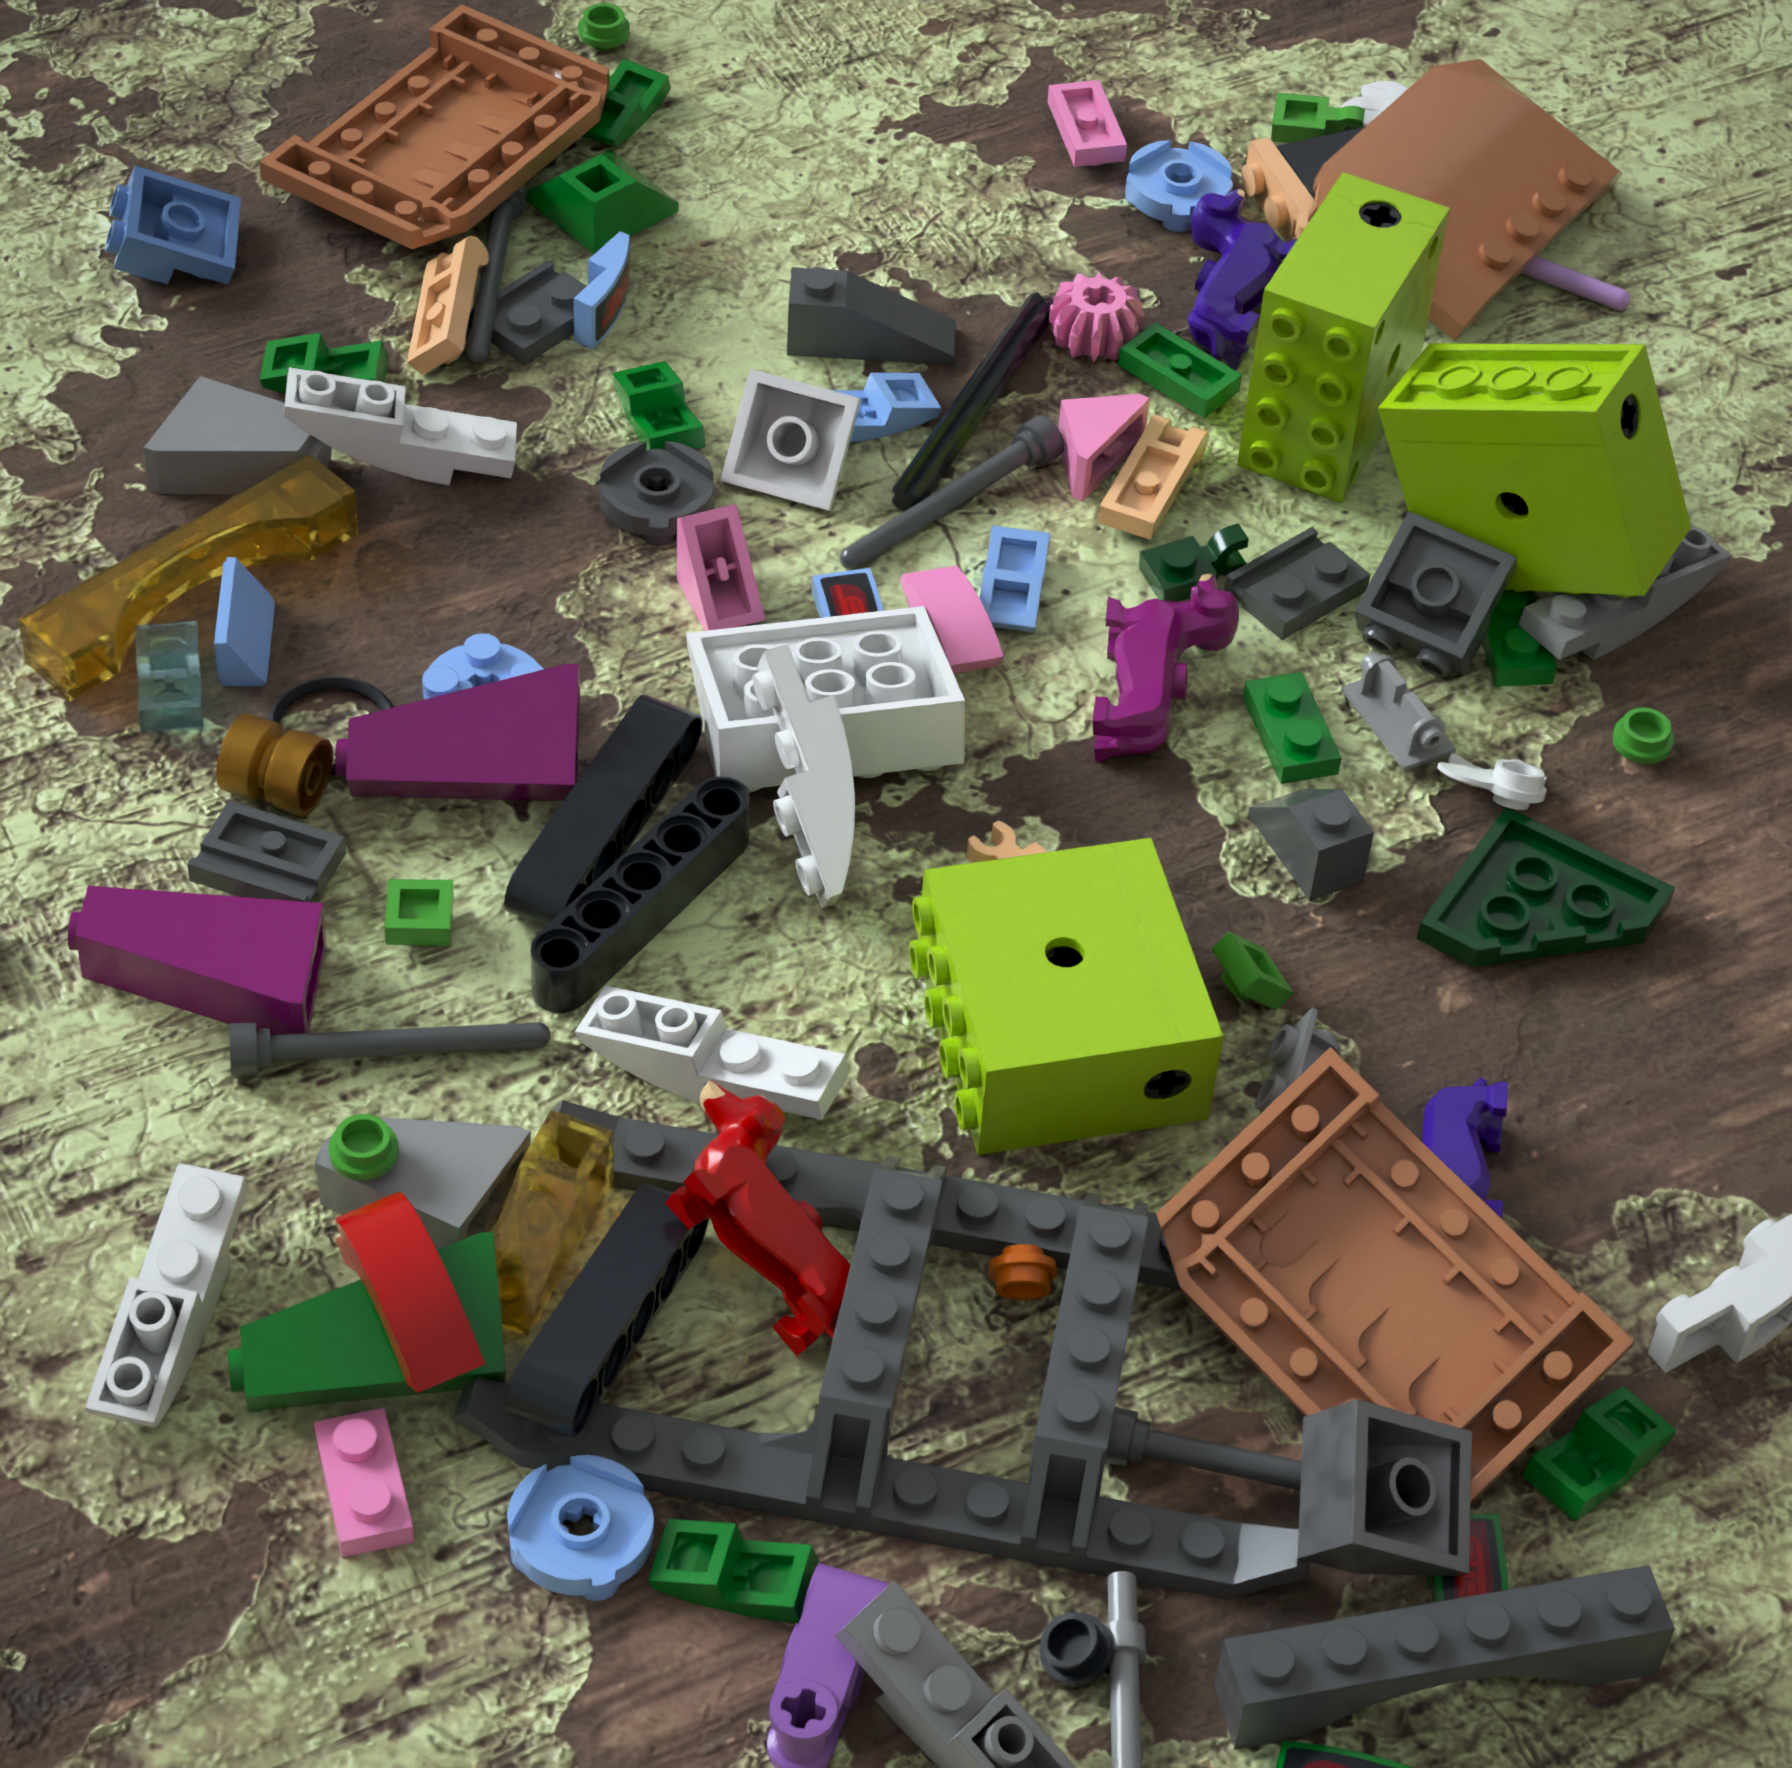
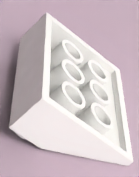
(879, 665)

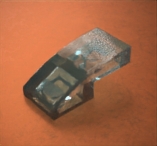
(169, 676)

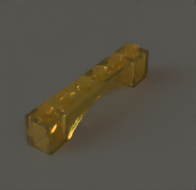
(88, 629)

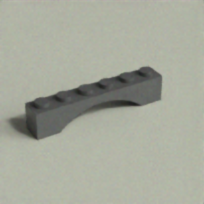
(1313, 1674)

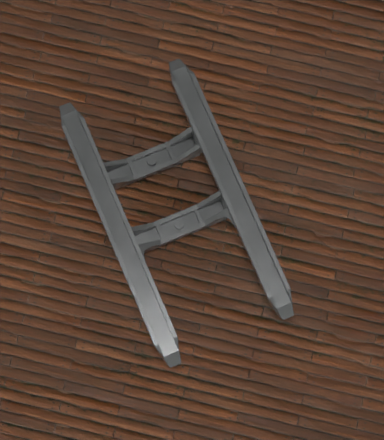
(840, 1463)

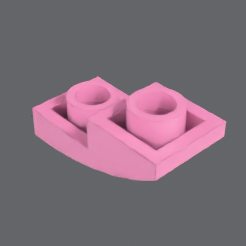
(955, 616)

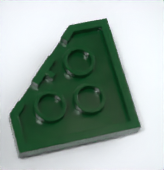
(1540, 896)

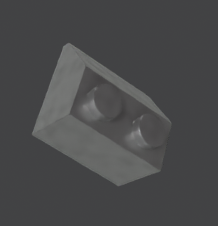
(1384, 1492)

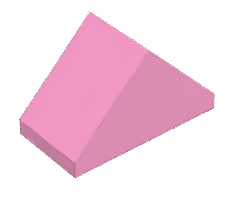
(1099, 437)
(717, 569)

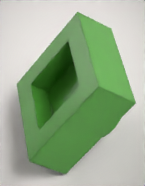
(419, 912)
(1251, 972)

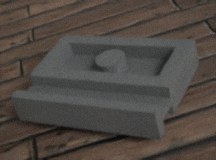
(535, 313)
(1297, 583)
(266, 856)

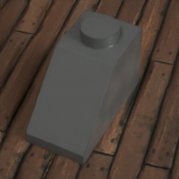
(1316, 838)

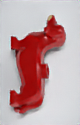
(760, 1218)

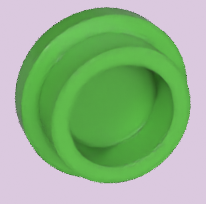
(604, 27)
(1643, 736)
(363, 1147)

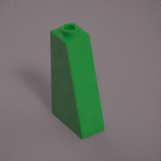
(339, 1348)

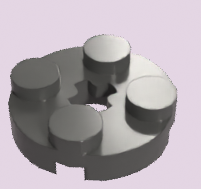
(654, 513)

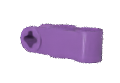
(817, 1672)

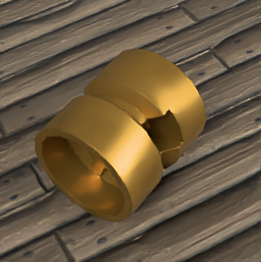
(266, 762)

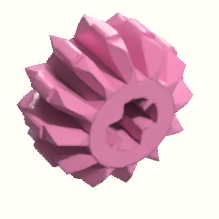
(1095, 316)

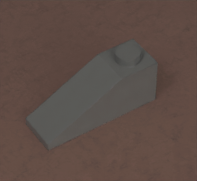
(857, 319)

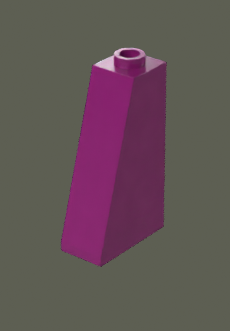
(473, 743)
(206, 953)

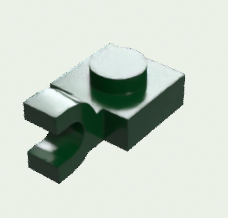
(1180, 564)

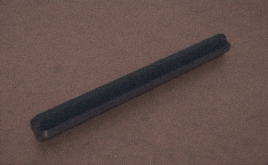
(972, 402)

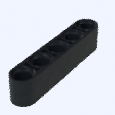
(604, 808)
(639, 895)
(604, 1314)

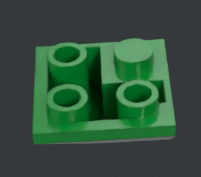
(602, 200)

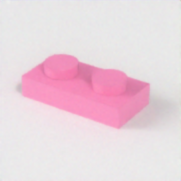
(1087, 123)
(363, 1482)

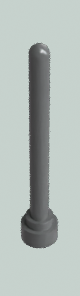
(491, 274)
(1034, 444)
(256, 1048)
(1133, 1440)

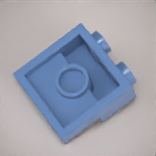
(172, 227)

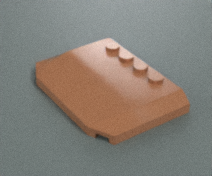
(430, 140)
(1491, 159)
(1380, 1275)

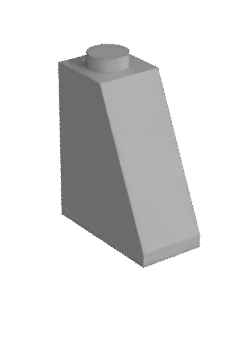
(225, 442)
(447, 1171)

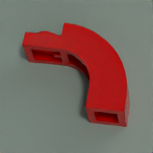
(409, 1290)

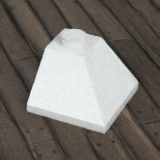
(790, 439)

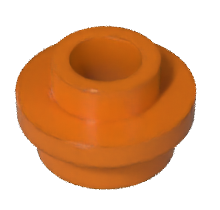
(1022, 1272)

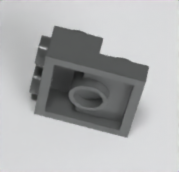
(1434, 595)

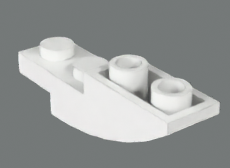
(381, 430)
(820, 798)
(688, 1045)
(171, 1300)
(1739, 1309)

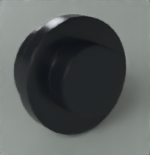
(1075, 1649)

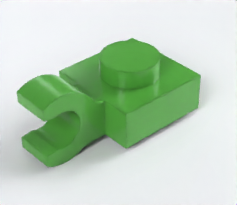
(1309, 117)

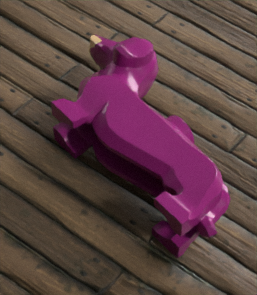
(1147, 654)

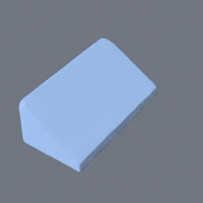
(243, 628)

